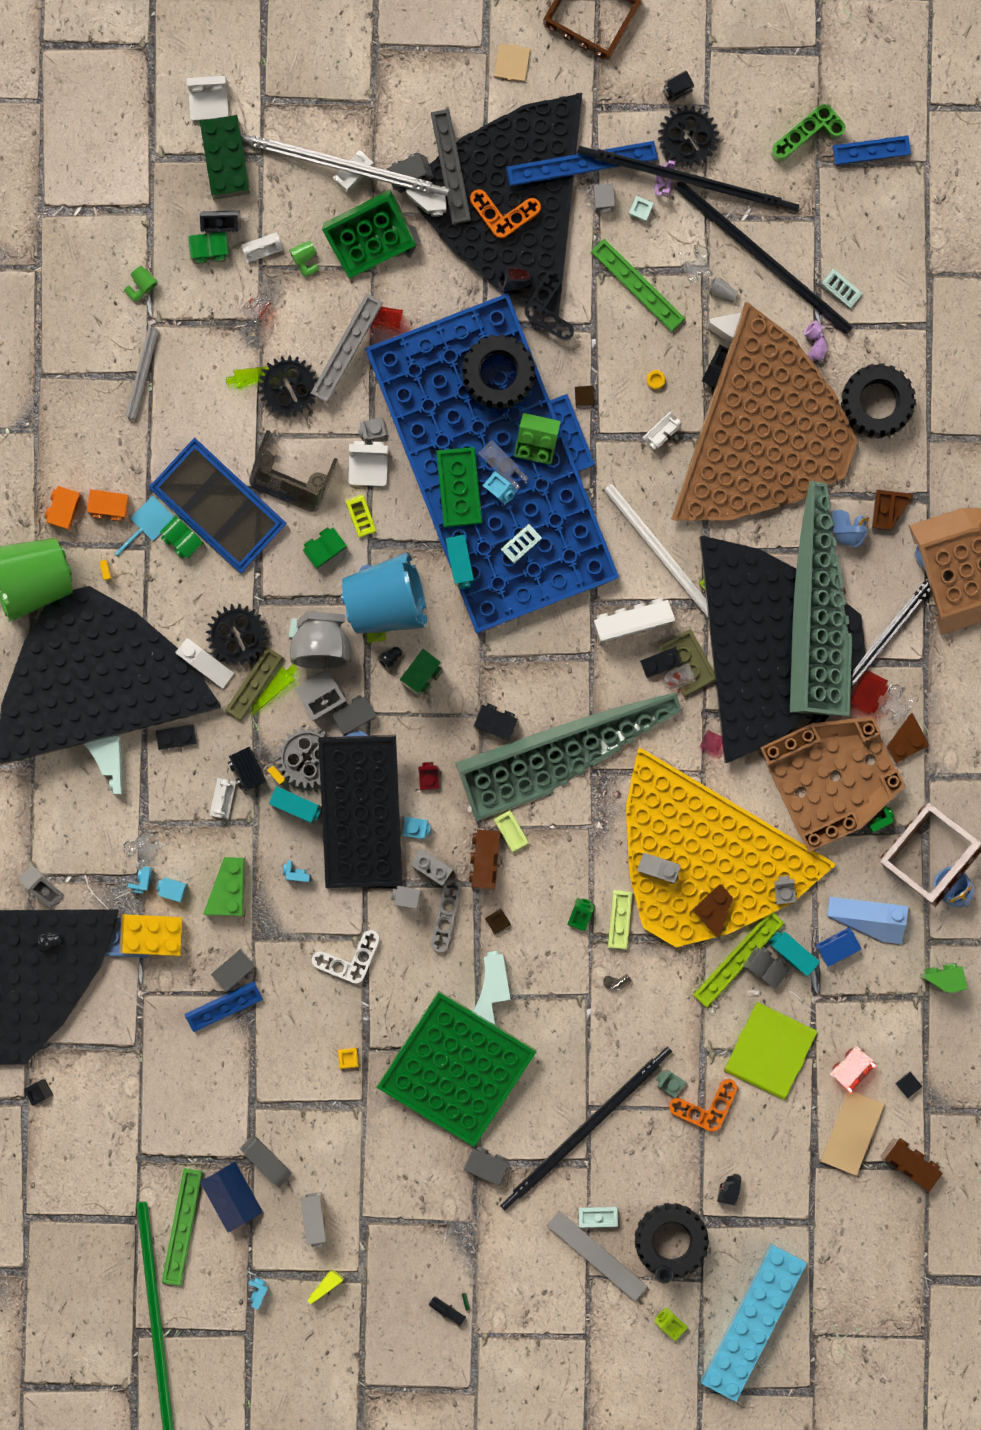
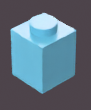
(171, 889)

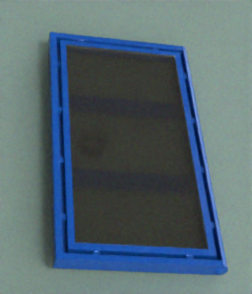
(217, 505)

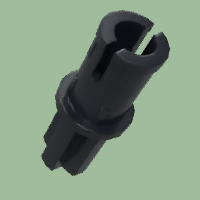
(447, 1311)

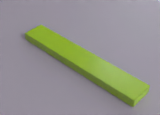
(734, 962)

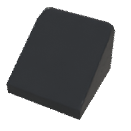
(38, 1092)

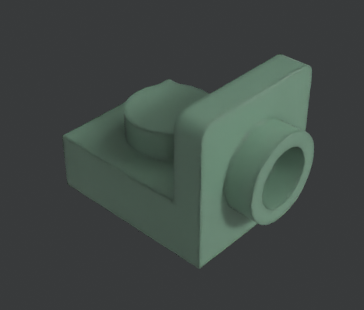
(670, 1082)

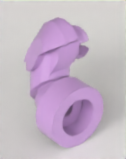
(814, 331)

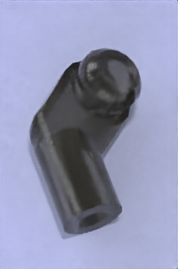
(616, 984)

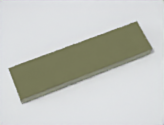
(254, 683)

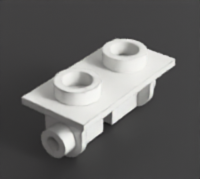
(262, 247)
(658, 433)
(222, 798)

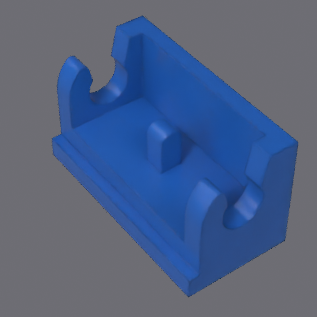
(838, 947)

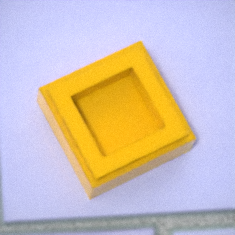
(105, 570)
(276, 775)
(348, 1058)

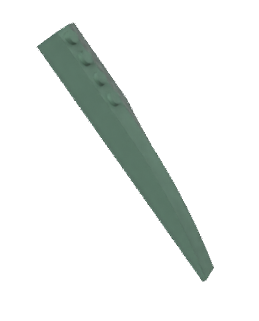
(819, 619)
(552, 757)

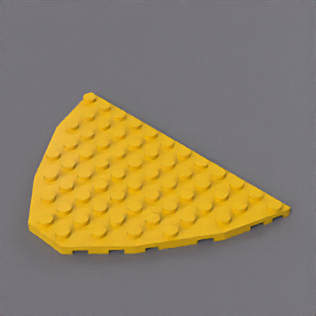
(714, 845)

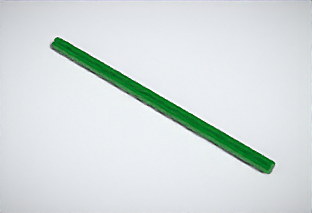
(154, 1314)

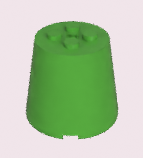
(32, 576)

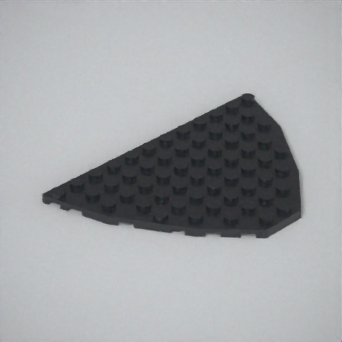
(523, 136)
(752, 642)
(94, 675)
(45, 987)

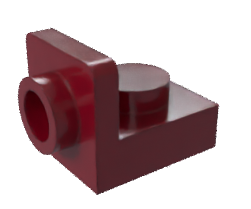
(428, 776)

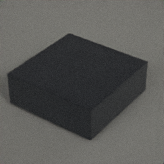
(908, 1084)

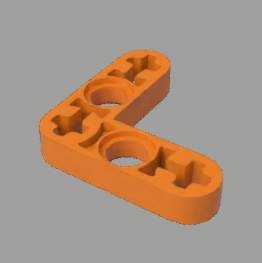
(499, 219)
(704, 1114)

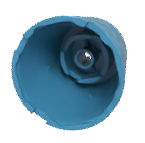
(385, 597)

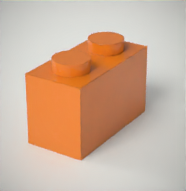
(108, 504)
(62, 508)

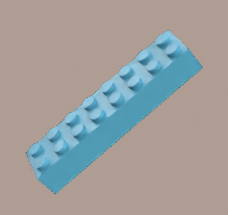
(753, 1322)

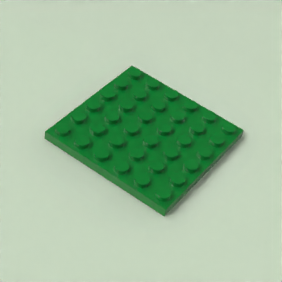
(456, 1068)

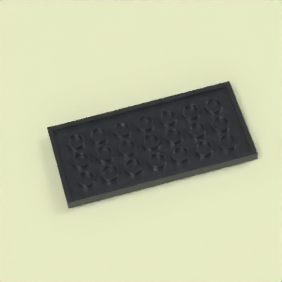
(360, 811)

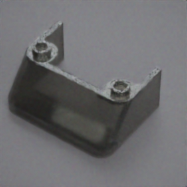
(303, 495)

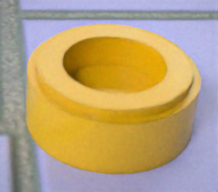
(655, 379)

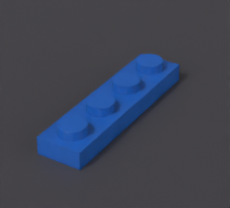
(871, 150)
(223, 1006)

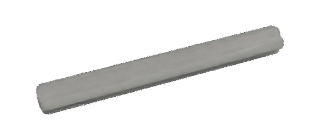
(142, 372)

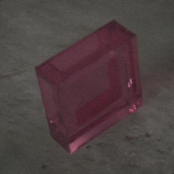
(711, 742)

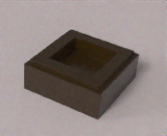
(584, 395)
(497, 921)

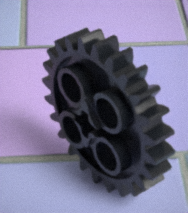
(702, 127)
(272, 394)
(252, 627)

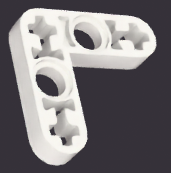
(348, 967)

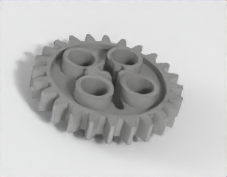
(291, 747)

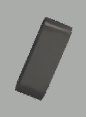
(266, 1161)

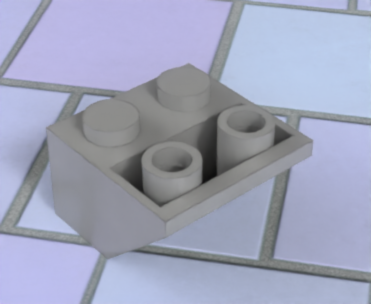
(320, 695)

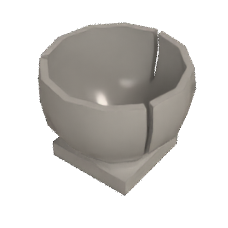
(320, 637)

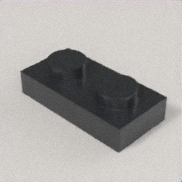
(661, 662)
(176, 737)

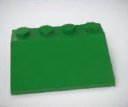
(369, 234)

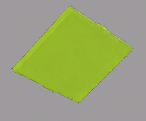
(770, 1050)

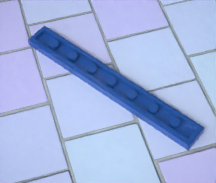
(575, 164)

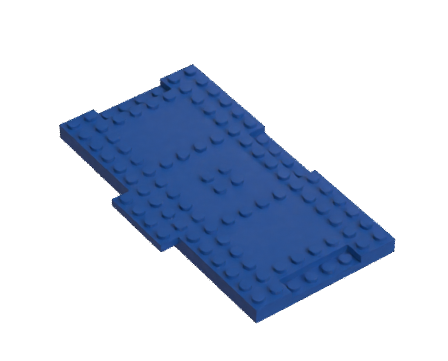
(434, 413)

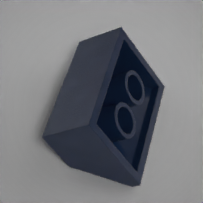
(231, 1196)

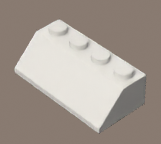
(633, 621)

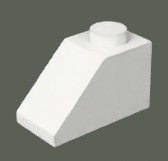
(430, 203)

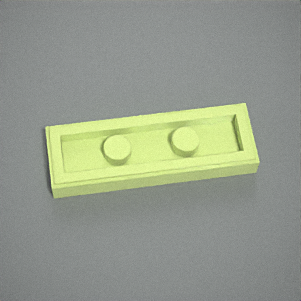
(620, 919)

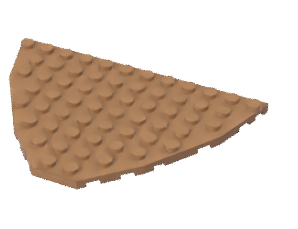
(765, 430)

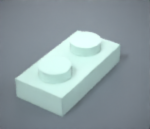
(598, 1217)

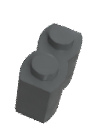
(766, 967)

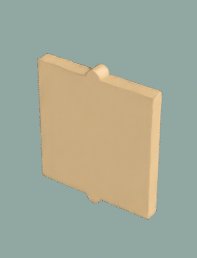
(512, 62)

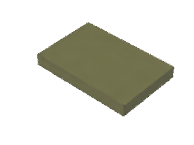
(691, 653)

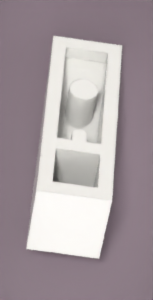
(204, 663)

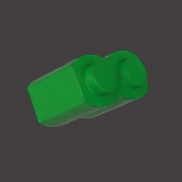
(208, 247)
(181, 537)
(324, 548)

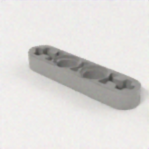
(442, 914)

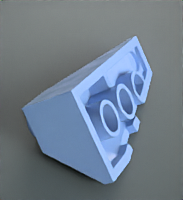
(875, 919)

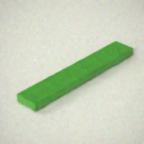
(637, 285)
(182, 1226)

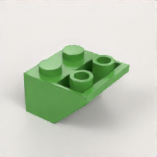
(537, 438)
(948, 979)

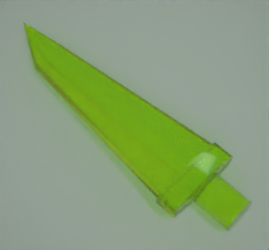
(246, 376)
(279, 683)

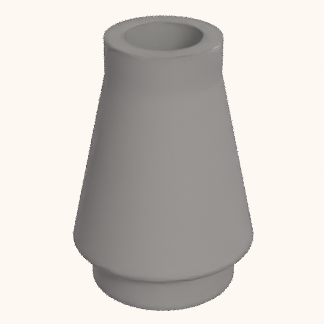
(722, 289)

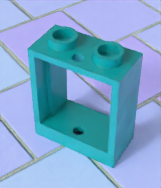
(459, 561)
(295, 805)
(794, 952)

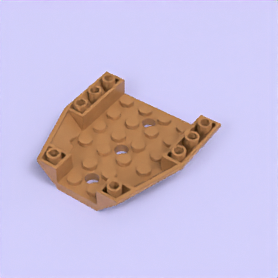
(952, 544)
(832, 807)

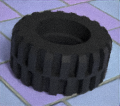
(498, 346)
(892, 379)
(672, 1214)

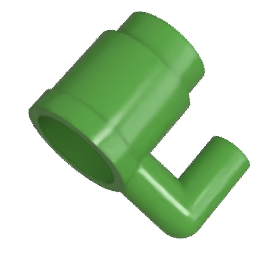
(302, 254)
(143, 280)

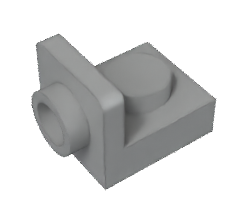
(372, 429)
(784, 890)

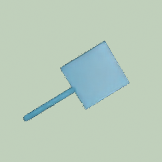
(150, 519)

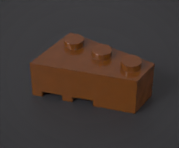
(484, 859)
(912, 1163)

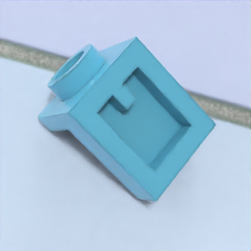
(500, 488)
(415, 828)
(299, 875)
(144, 877)
(258, 1296)

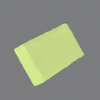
(511, 831)

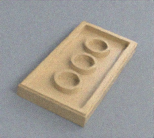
(852, 1132)

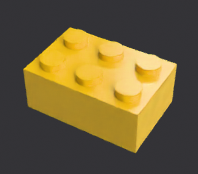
(150, 935)

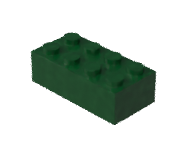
(225, 157)
(421, 673)

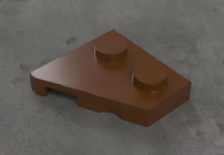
(888, 508)
(907, 740)
(714, 909)

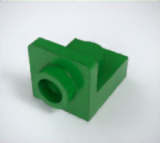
(879, 822)
(581, 914)

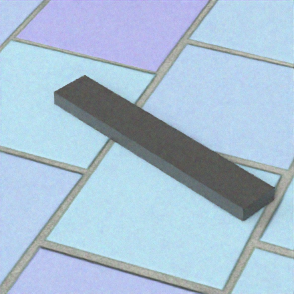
(450, 166)

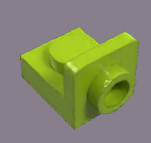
(670, 1324)

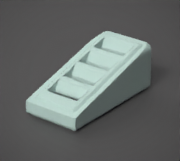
(831, 289)
(510, 555)

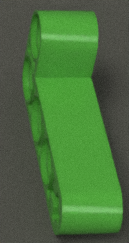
(804, 135)

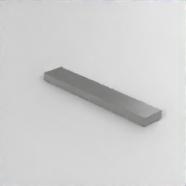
(347, 347)
(597, 1255)

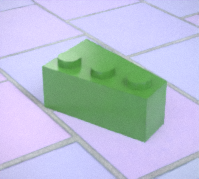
(228, 889)

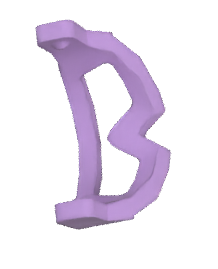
(665, 192)

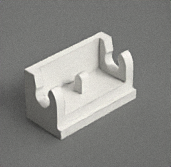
(349, 180)

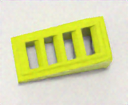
(360, 498)
(330, 1281)

